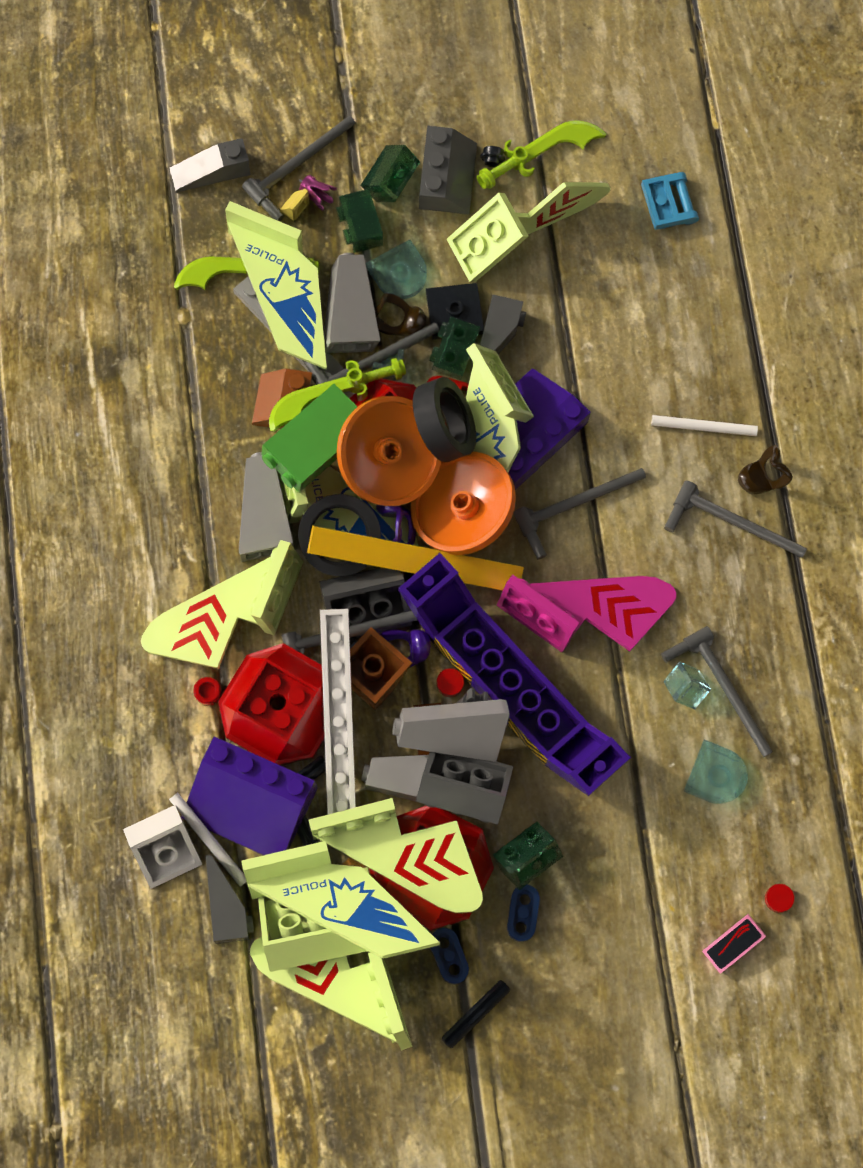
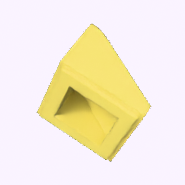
(295, 204)

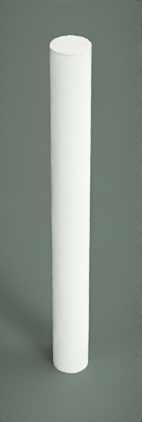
(702, 425)
(208, 839)

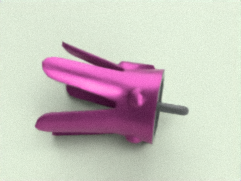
(316, 190)

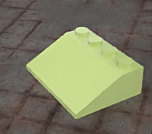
(297, 941)

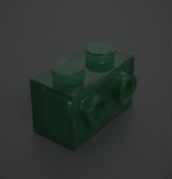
(390, 173)
(361, 221)
(452, 355)
(528, 855)

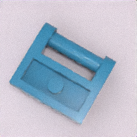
(662, 203)

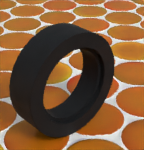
(427, 406)
(315, 511)

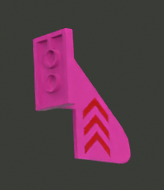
(616, 606)

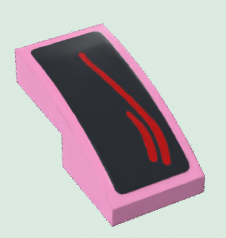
(734, 943)

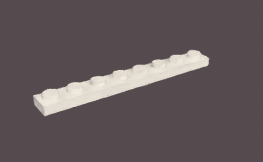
(337, 710)

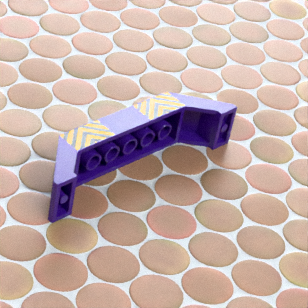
(496, 665)

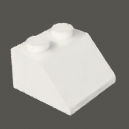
(162, 847)

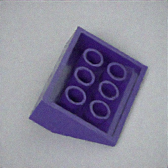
(555, 421)
(249, 798)

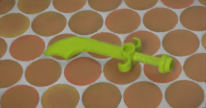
(572, 132)
(203, 269)
(296, 401)

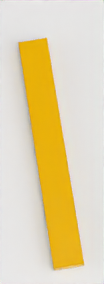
(407, 557)

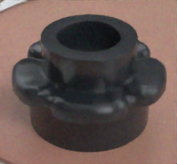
(492, 156)

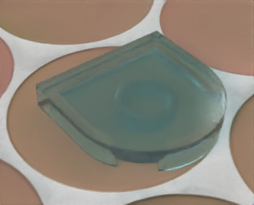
(399, 271)
(716, 774)

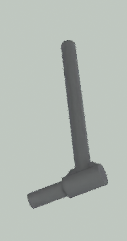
(259, 190)
(321, 376)
(689, 496)
(529, 520)
(700, 643)
(300, 644)

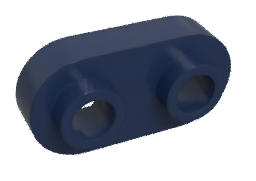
(523, 914)
(450, 956)

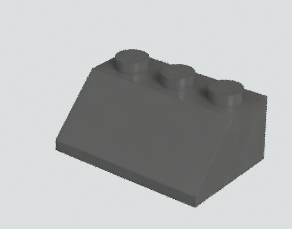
(447, 171)
(366, 596)
(465, 786)

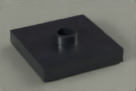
(454, 301)

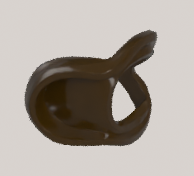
(413, 320)
(754, 477)

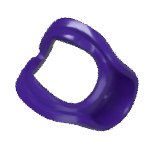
(399, 512)
(418, 640)

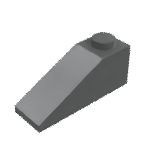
(212, 166)
(502, 322)
(227, 912)

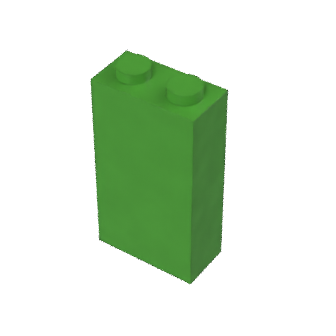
(309, 440)

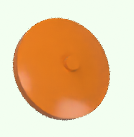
(384, 453)
(465, 505)

